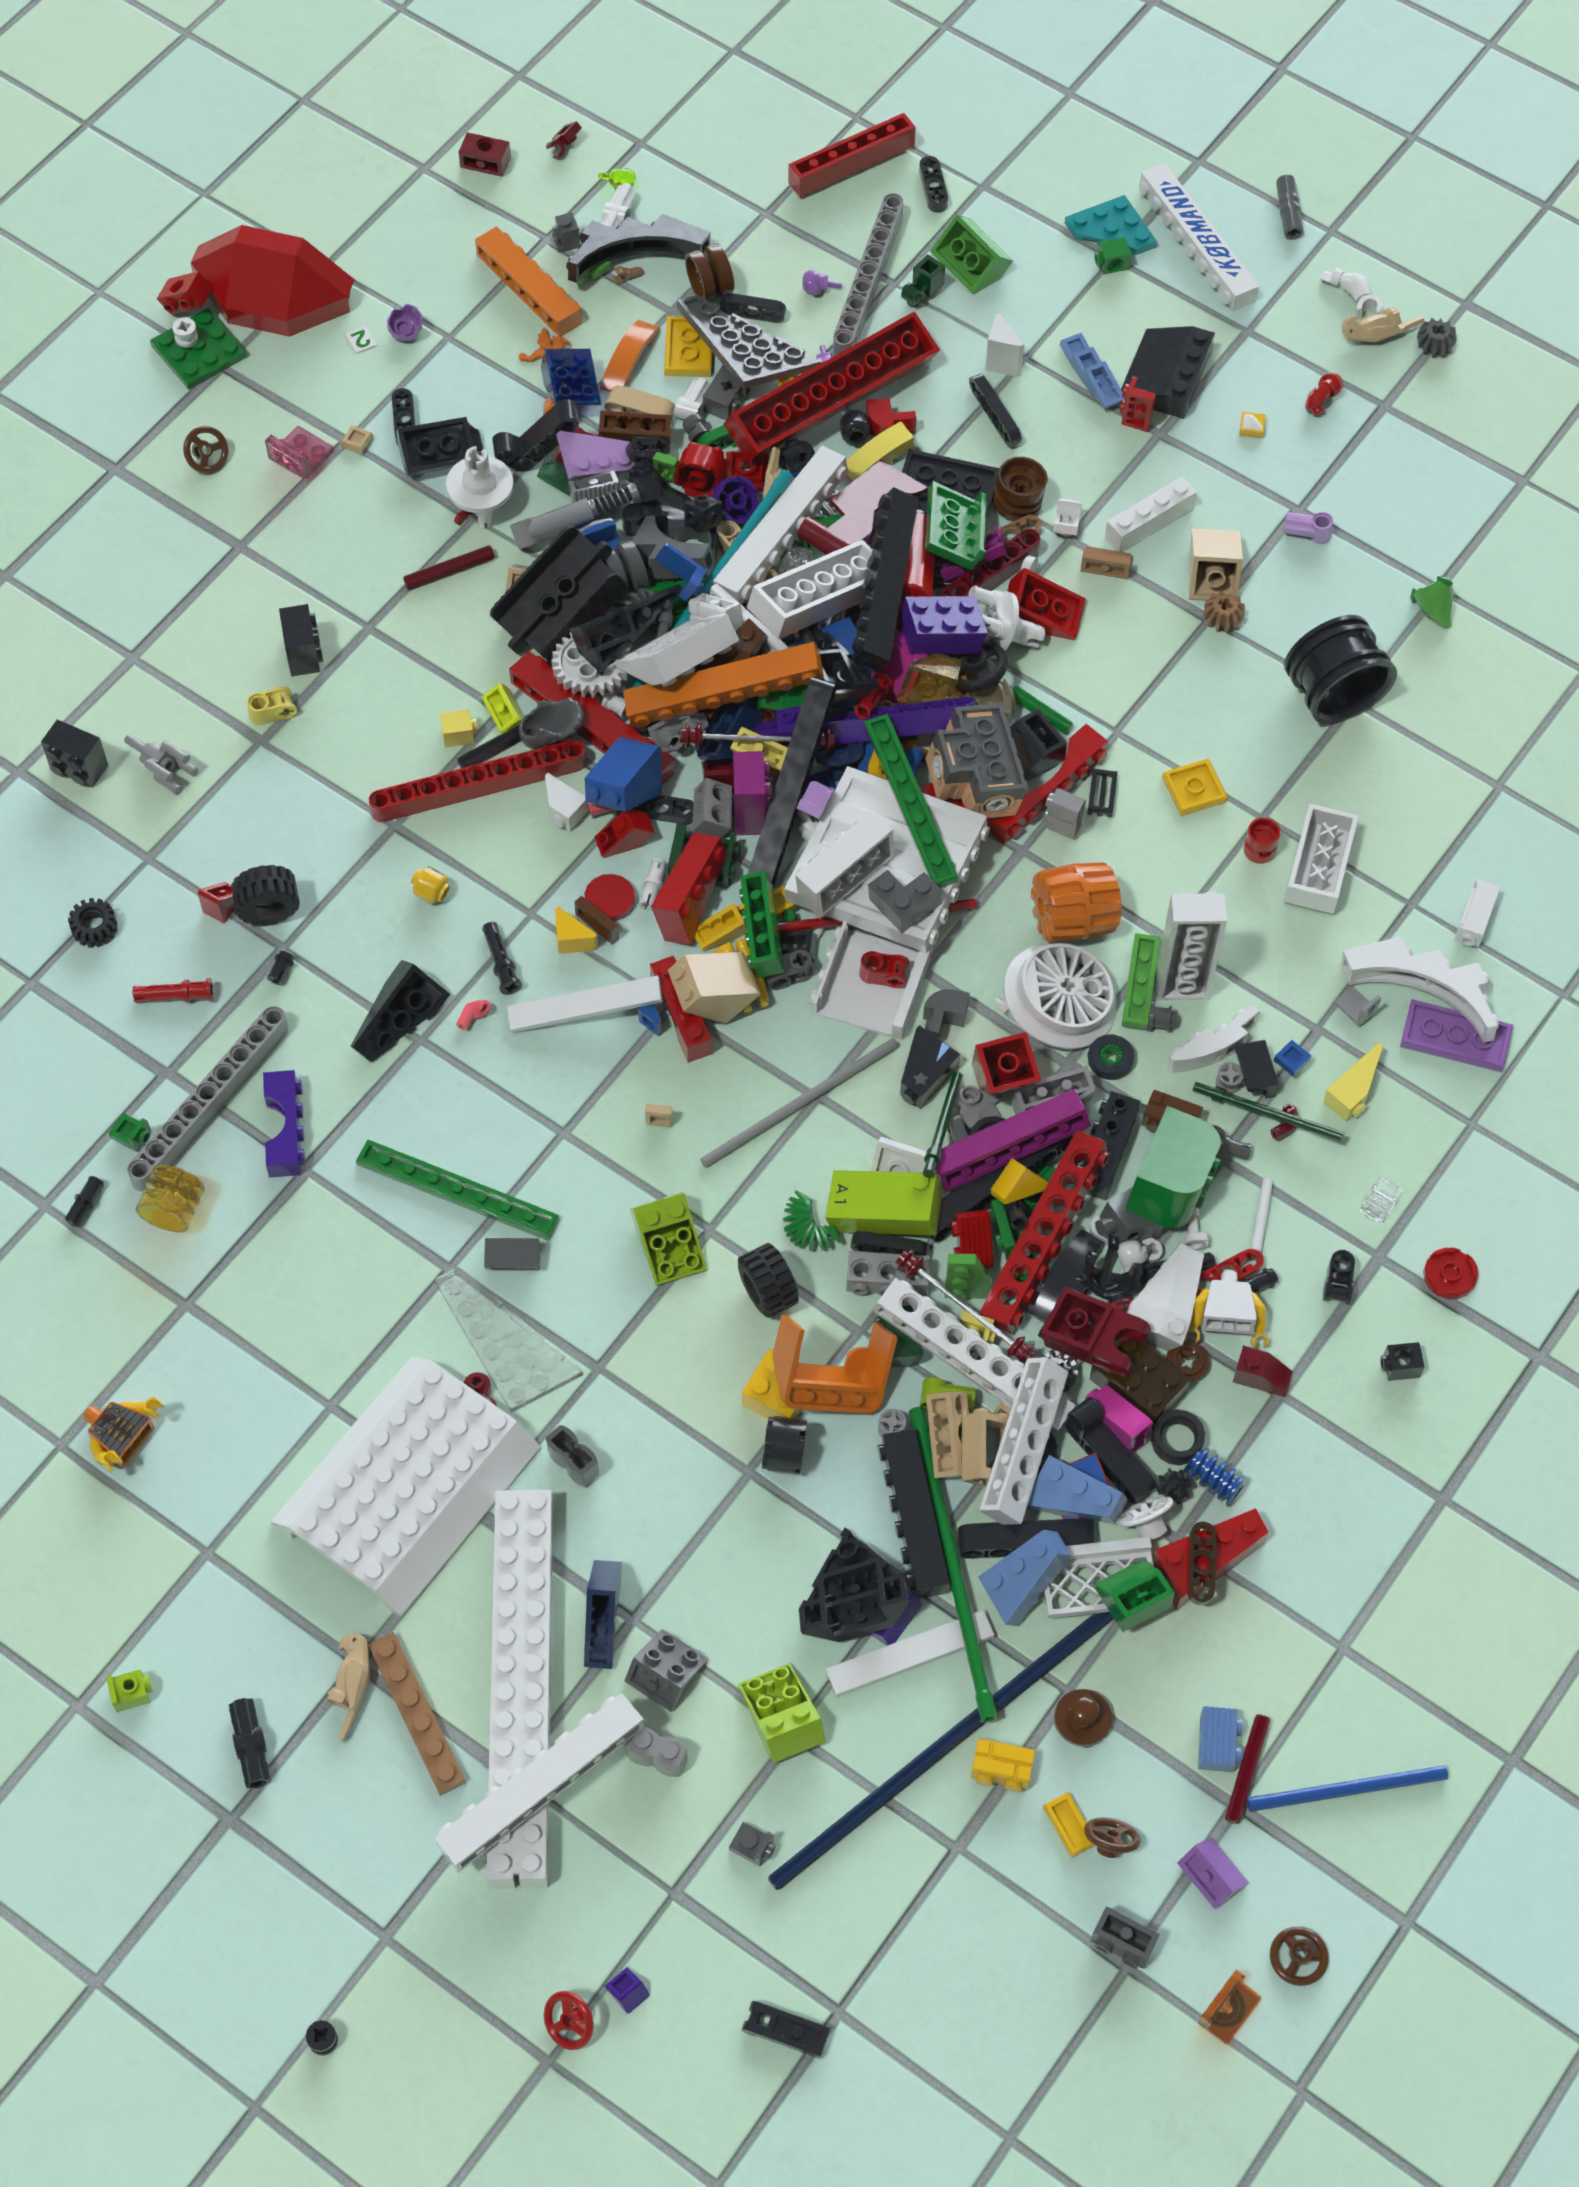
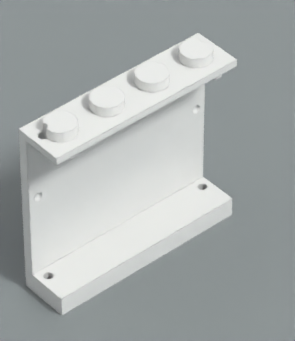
(863, 1005)

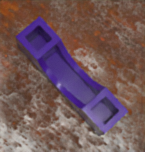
(284, 1150)

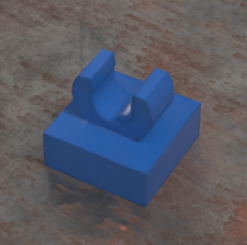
(1292, 1058)

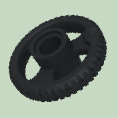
(977, 668)

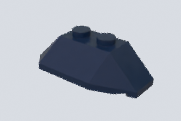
(728, 722)

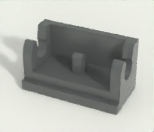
(512, 1253)

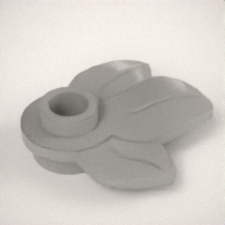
(980, 1106)

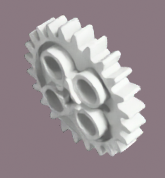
(579, 674)

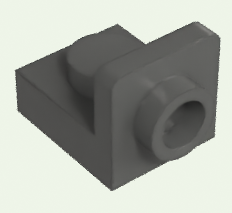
(753, 1844)

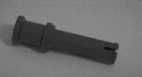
(504, 967)

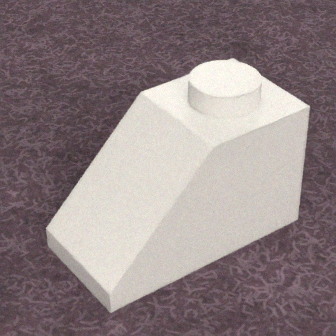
(564, 803)

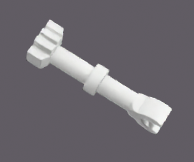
(1195, 1239)

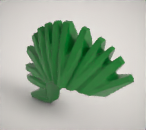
(803, 1226)

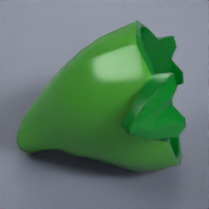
(1436, 600)

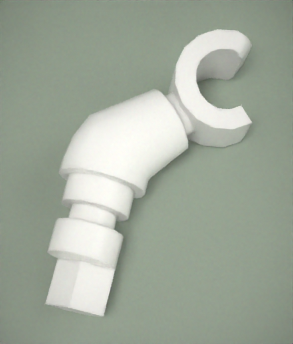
(1359, 289)

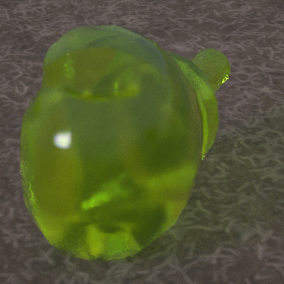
(619, 176)

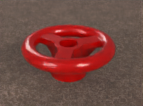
(574, 2017)

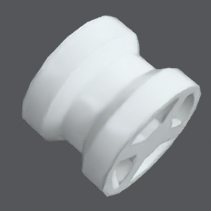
(185, 332)

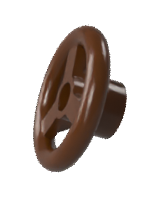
(197, 450)
(1109, 1840)
(1303, 1946)

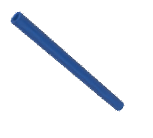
(1347, 1788)

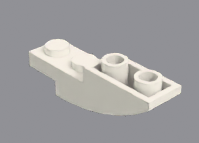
(1210, 1046)

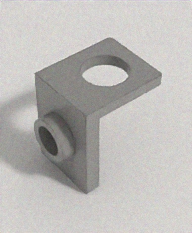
(1357, 1006)

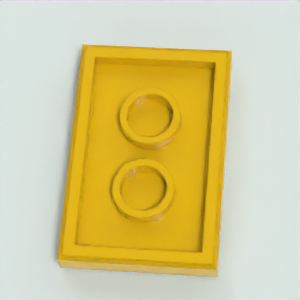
(685, 350)

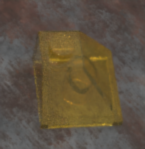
(930, 679)

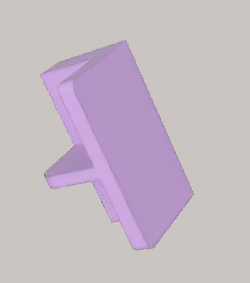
(815, 799)

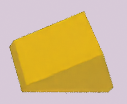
(573, 935)
(1017, 1183)

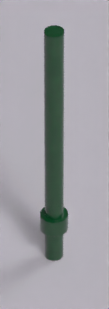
(1221, 1095)
(934, 1154)

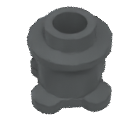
(1161, 1017)

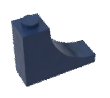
(601, 1613)

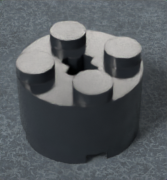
(784, 1444)

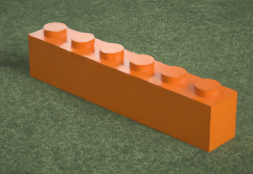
(528, 281)

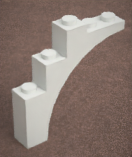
(1393, 963)

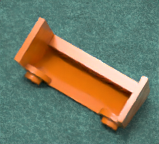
(846, 1388)

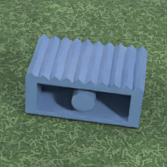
(1218, 1739)

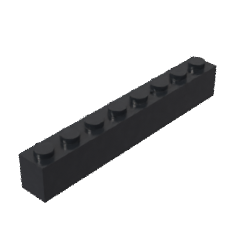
(884, 579)

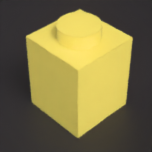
(458, 728)

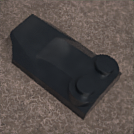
(436, 445)

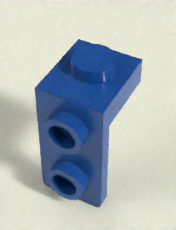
(684, 568)

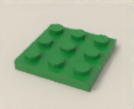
(209, 356)

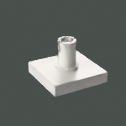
(897, 1157)

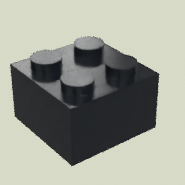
(301, 639)
(74, 753)

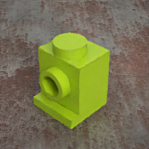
(127, 1699)

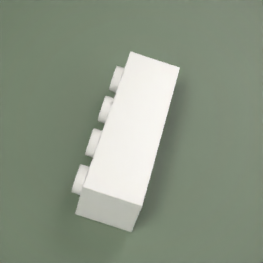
(1150, 515)

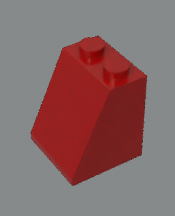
(1005, 1064)

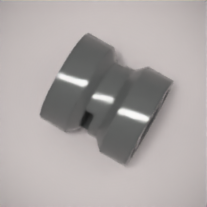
(695, 426)

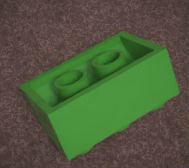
(971, 254)

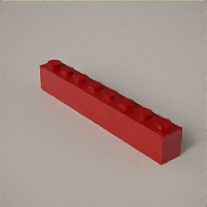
(599, 725)

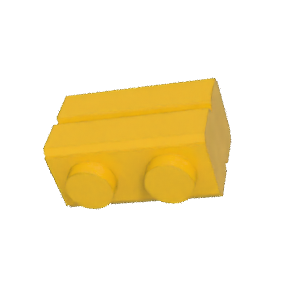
(1002, 1765)

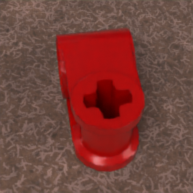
(884, 970)

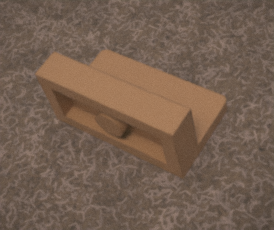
(1106, 562)

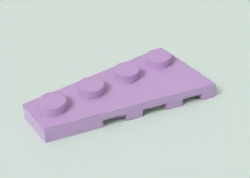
(593, 455)

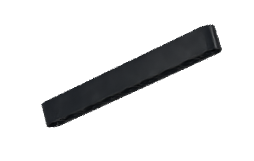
(793, 777)

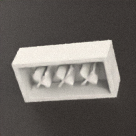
(1321, 858)
(844, 864)

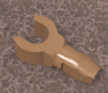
(625, 274)

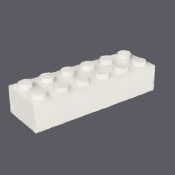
(812, 590)
(1190, 946)

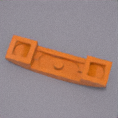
(628, 353)

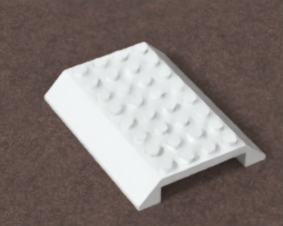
(408, 1482)

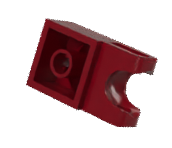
(1092, 1331)

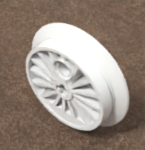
(1073, 994)

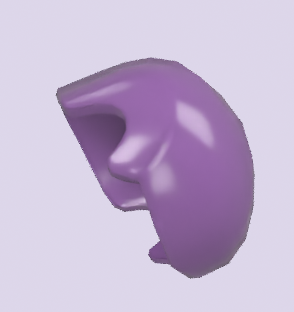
(405, 323)

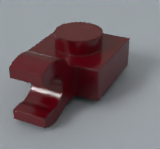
(566, 135)

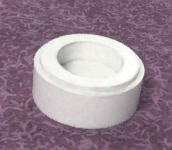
(1030, 563)

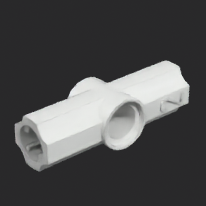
(619, 207)

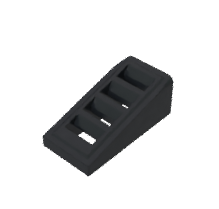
(800, 938)

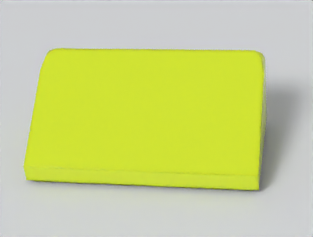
(503, 707)

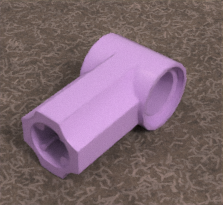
(1316, 527)

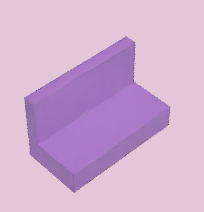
(1212, 1872)

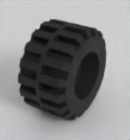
(265, 895)
(768, 1280)

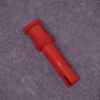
(877, 695)
(185, 990)

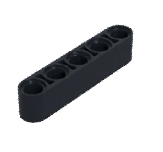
(1000, 1540)

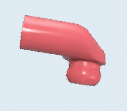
(473, 1011)

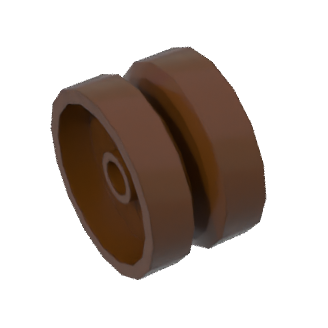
(709, 272)

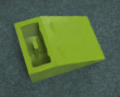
(668, 1238)
(782, 1713)

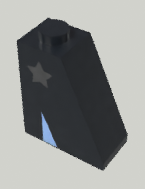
(927, 1067)

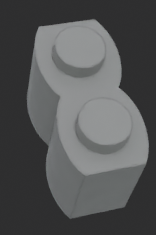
(1064, 813)
(663, 1753)

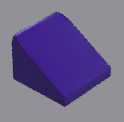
(627, 1990)

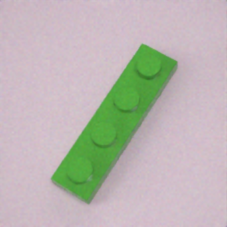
(1140, 981)

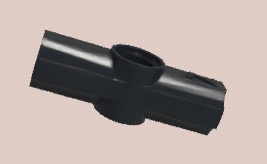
(249, 1743)

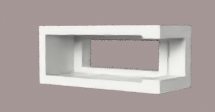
(1477, 913)

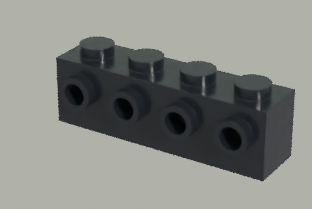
(1115, 1129)

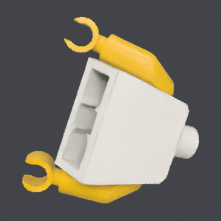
(1229, 1308)

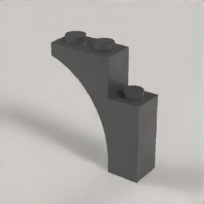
(650, 541)

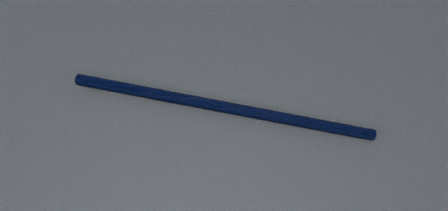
(935, 1751)

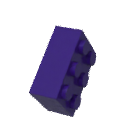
(942, 625)

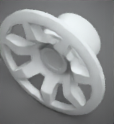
(1149, 1520)

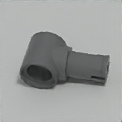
(1231, 1146)

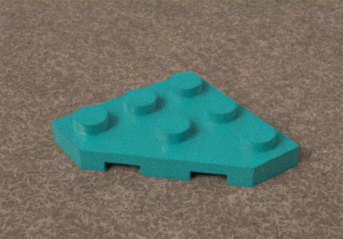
(1112, 221)

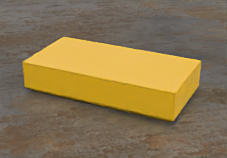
(1068, 1824)

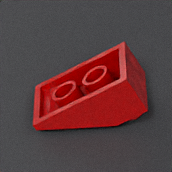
(1047, 604)

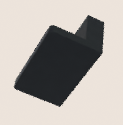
(1257, 1068)

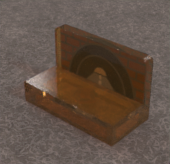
(1229, 2008)

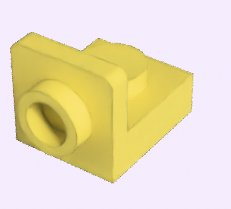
(970, 1322)

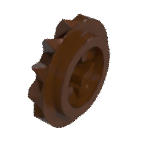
(1192, 1351)

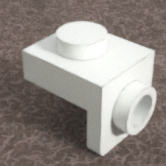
(1067, 517)

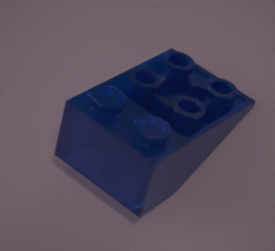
(570, 376)

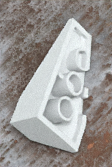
(1170, 1298)

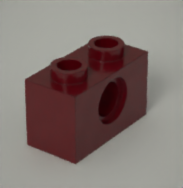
(484, 154)

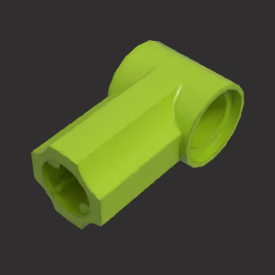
(937, 1385)

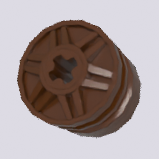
(1019, 488)

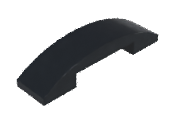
(1063, 1273)

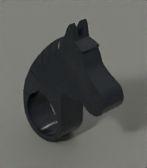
(669, 517)

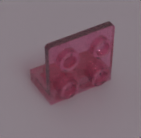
(298, 452)

